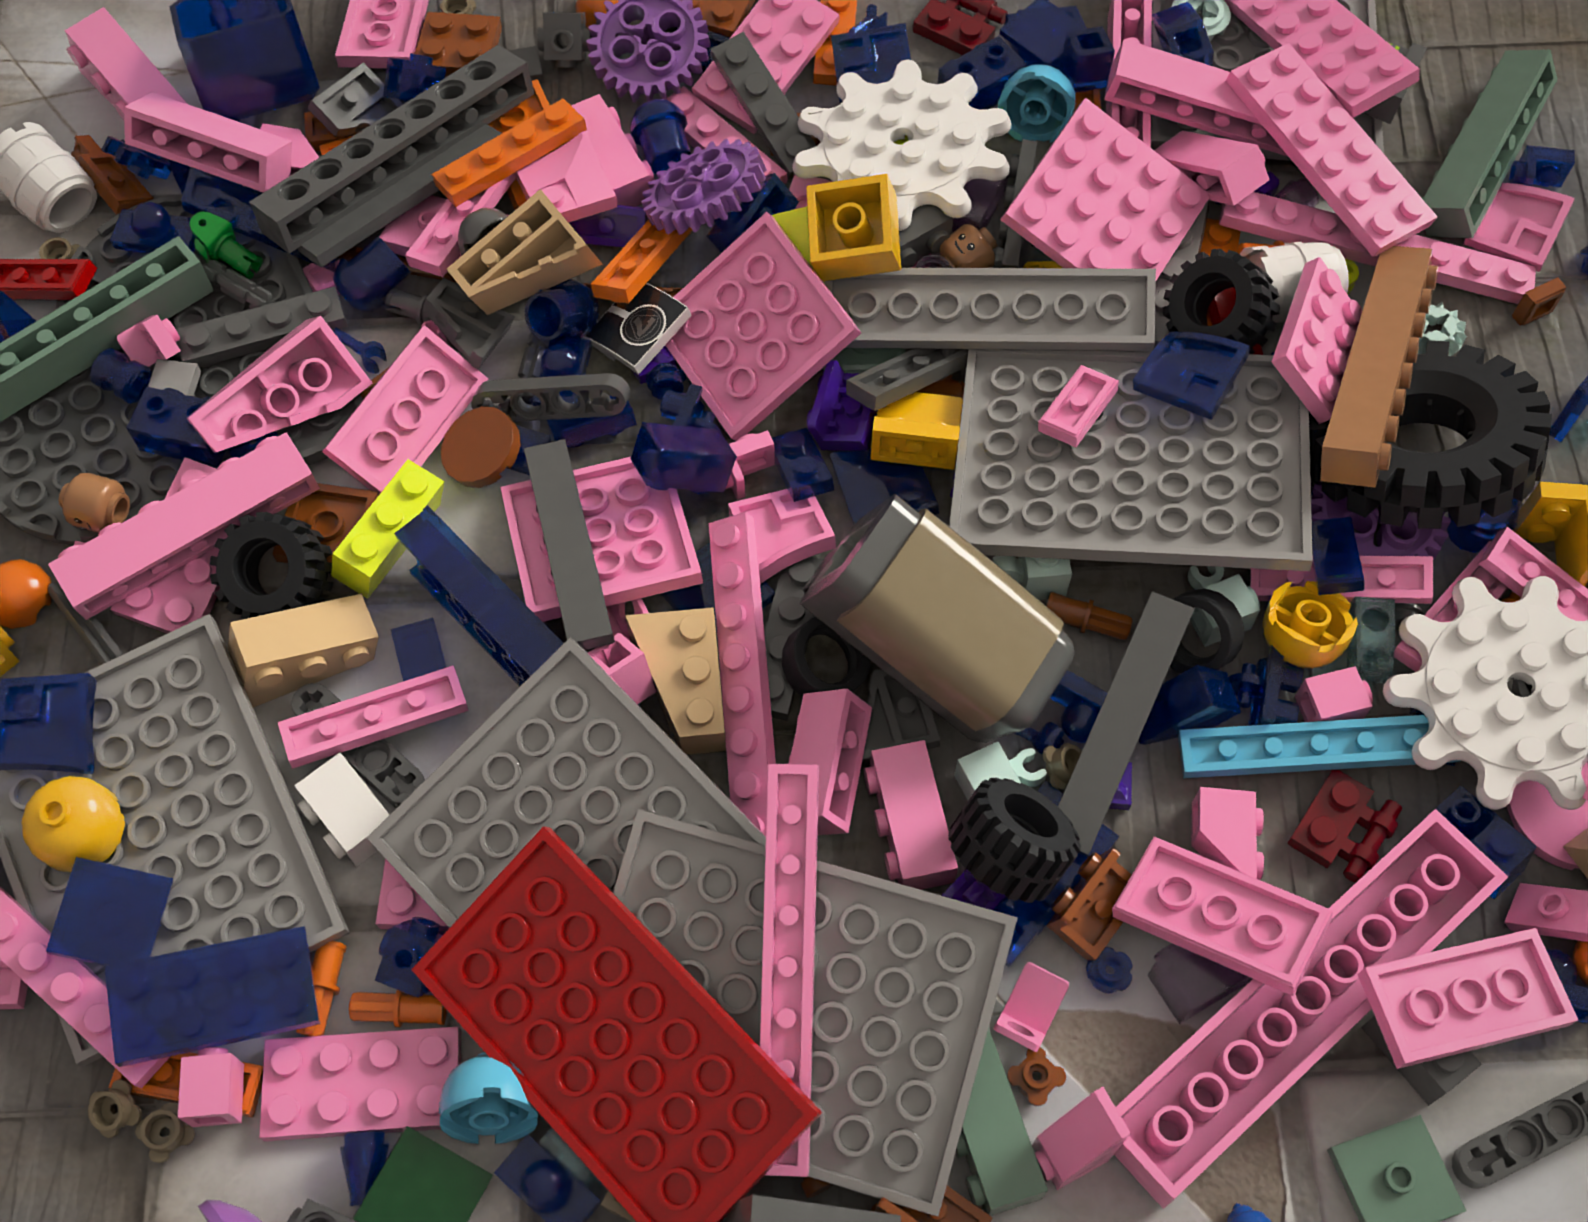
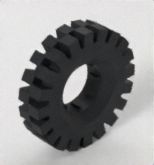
(1500, 461)

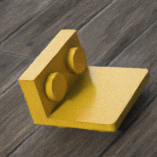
(918, 431)
(1559, 515)

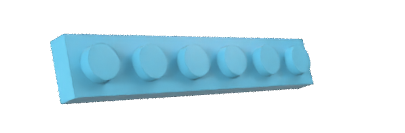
(1300, 746)

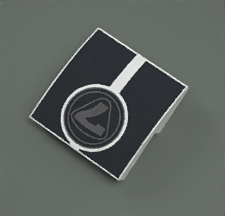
(639, 328)

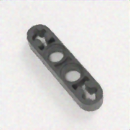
(552, 404)
(395, 760)
(1535, 1126)

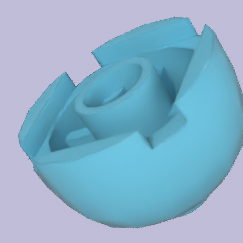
(1038, 102)
(485, 1100)

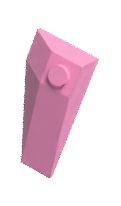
(289, 383)

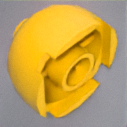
(1308, 626)
(72, 820)

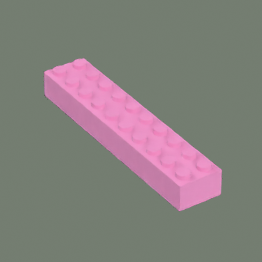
(1270, 1039)

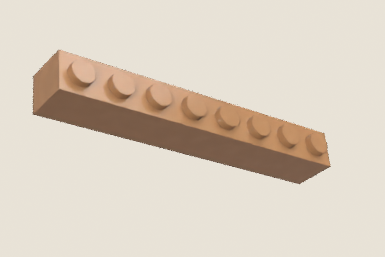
(1379, 368)

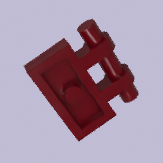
(956, 29)
(1332, 817)

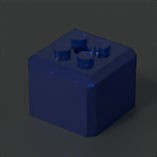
(244, 66)

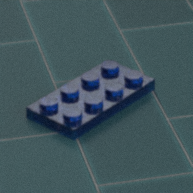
(211, 996)

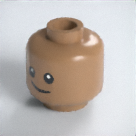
(969, 248)
(93, 502)

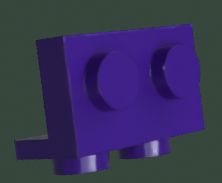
(836, 418)

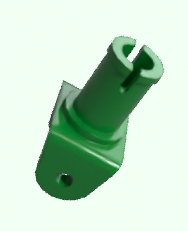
(219, 243)

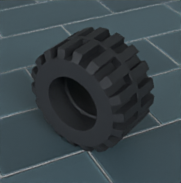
(1208, 277)
(241, 555)
(1014, 840)

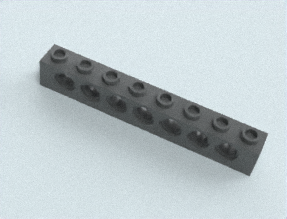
(392, 148)

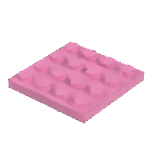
(1105, 199)
(757, 327)
(633, 530)

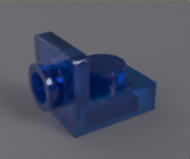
(1542, 166)

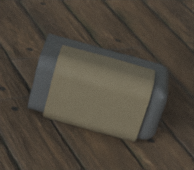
(941, 620)

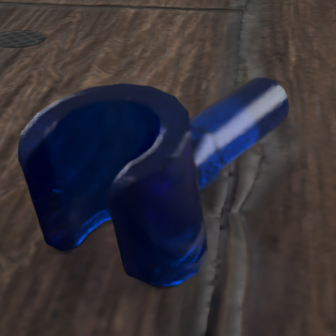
(871, 20)
(365, 350)
(1048, 736)

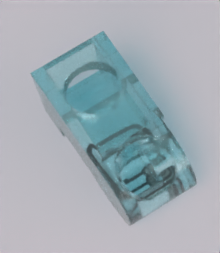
(1374, 638)

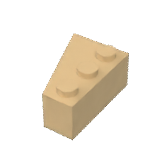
(522, 256)
(301, 646)
(685, 673)

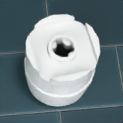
(44, 179)
(1286, 265)

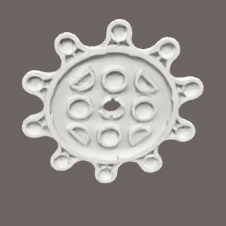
(942, 132)
(1468, 697)

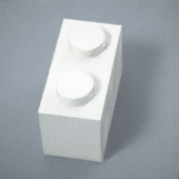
(343, 806)

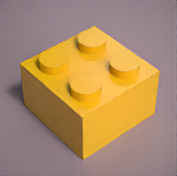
(853, 227)

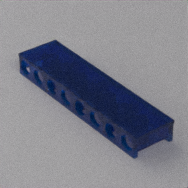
(477, 597)

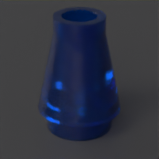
(362, 1160)

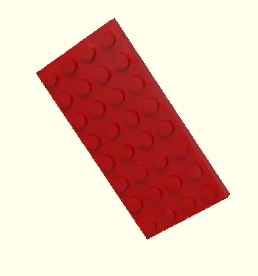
(614, 1040)

